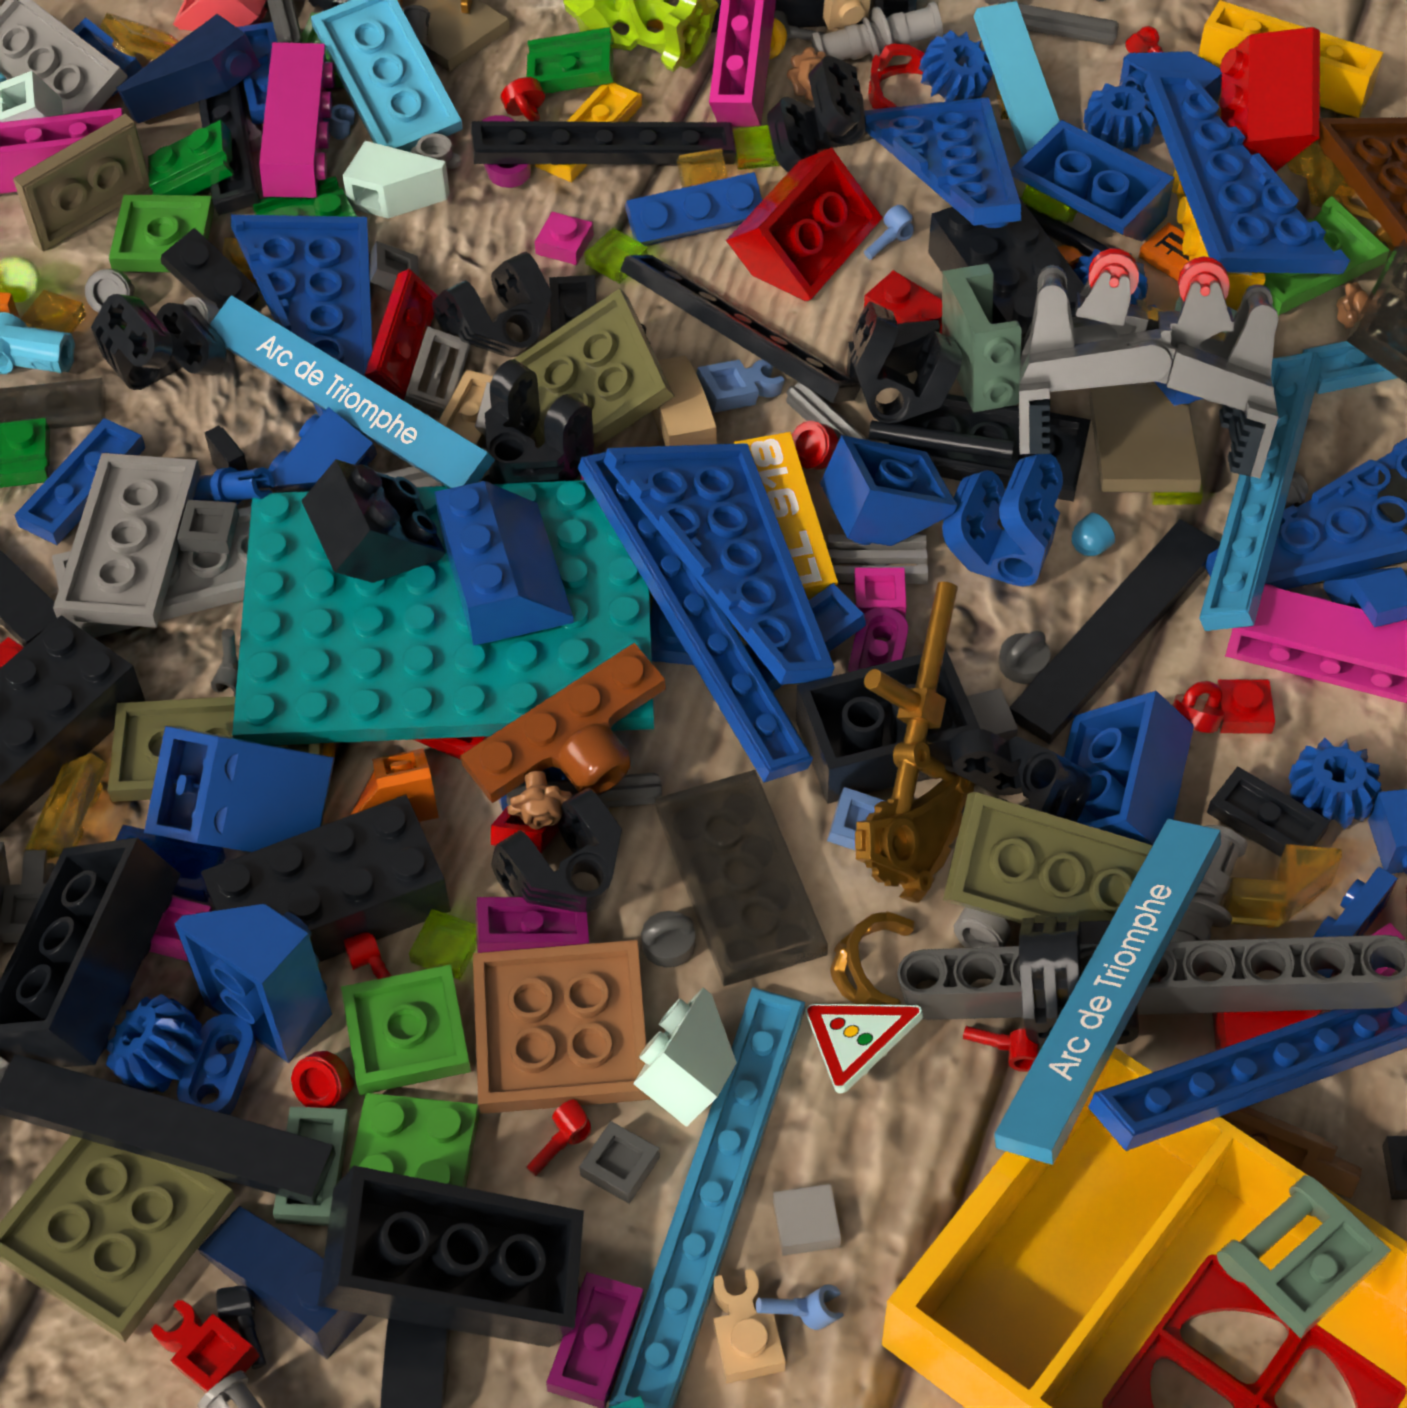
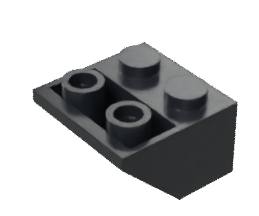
(371, 523)

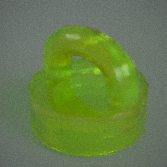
(19, 278)

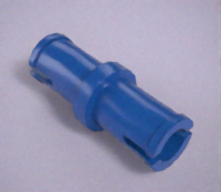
(234, 485)

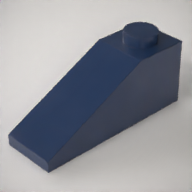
(190, 71)
(280, 1277)

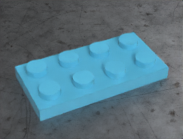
(386, 72)

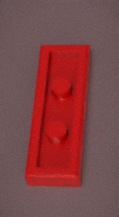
(401, 334)

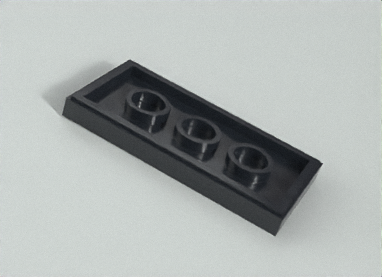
(1067, 441)

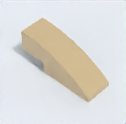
(686, 416)

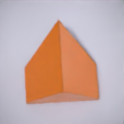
(398, 776)

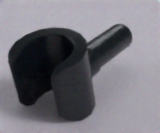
(238, 1305)

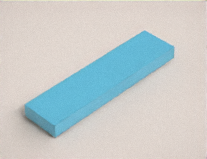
(1016, 72)

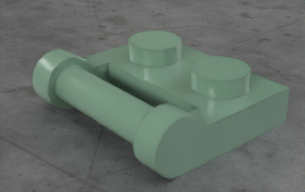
(1318, 1269)

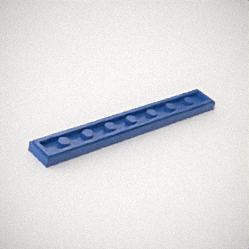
(703, 632)
(1247, 1073)

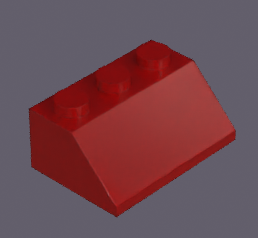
(1274, 92)
(805, 226)

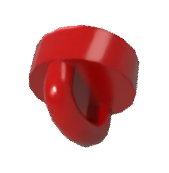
(523, 98)
(814, 444)
(1203, 714)
(321, 1080)

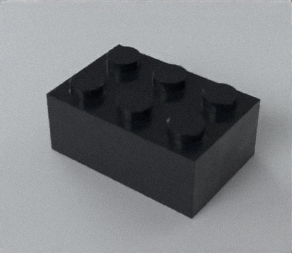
(856, 730)

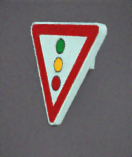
(858, 1036)

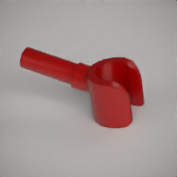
(1144, 41)
(362, 951)
(1021, 1050)
(573, 1129)

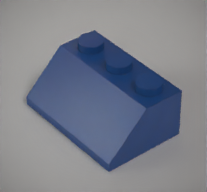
(1097, 180)
(501, 562)
(1135, 764)
(259, 969)

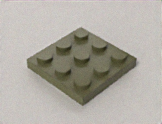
(602, 363)
(110, 1230)

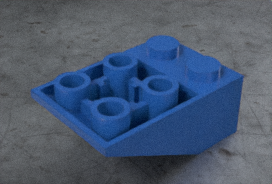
(235, 791)

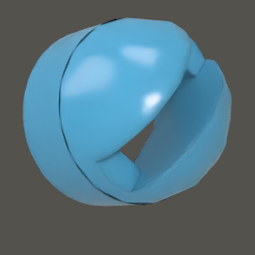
(1092, 535)

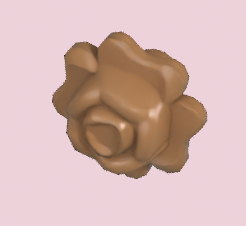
(802, 66)
(1351, 304)
(539, 802)

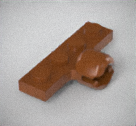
(570, 730)

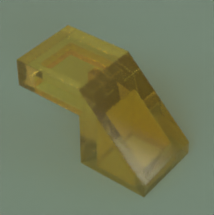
(1300, 879)

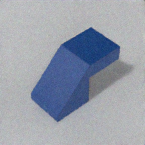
(1375, 591)

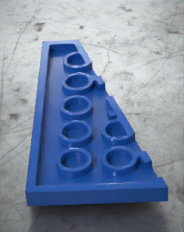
(955, 153)
(1235, 196)
(314, 279)
(1339, 528)
(726, 533)

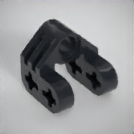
(833, 122)
(519, 288)
(151, 347)
(935, 365)
(515, 417)
(1021, 766)
(590, 835)
(1051, 970)

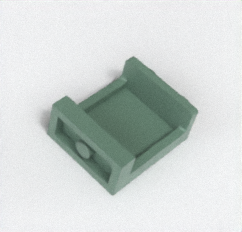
(989, 350)

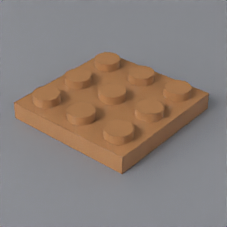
(558, 1026)

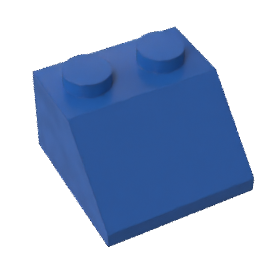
(884, 491)

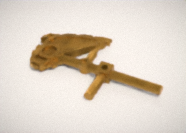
(905, 837)

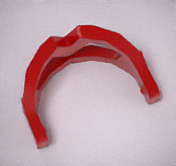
(880, 62)

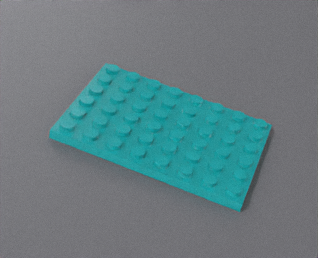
(396, 655)

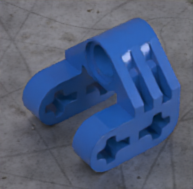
(1025, 513)

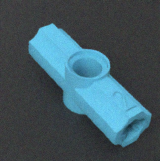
(33, 347)

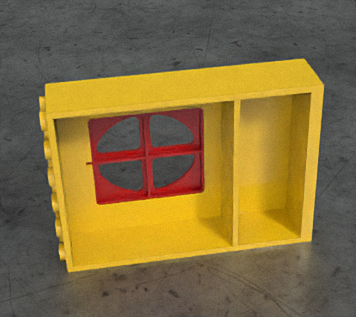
(1087, 1268)

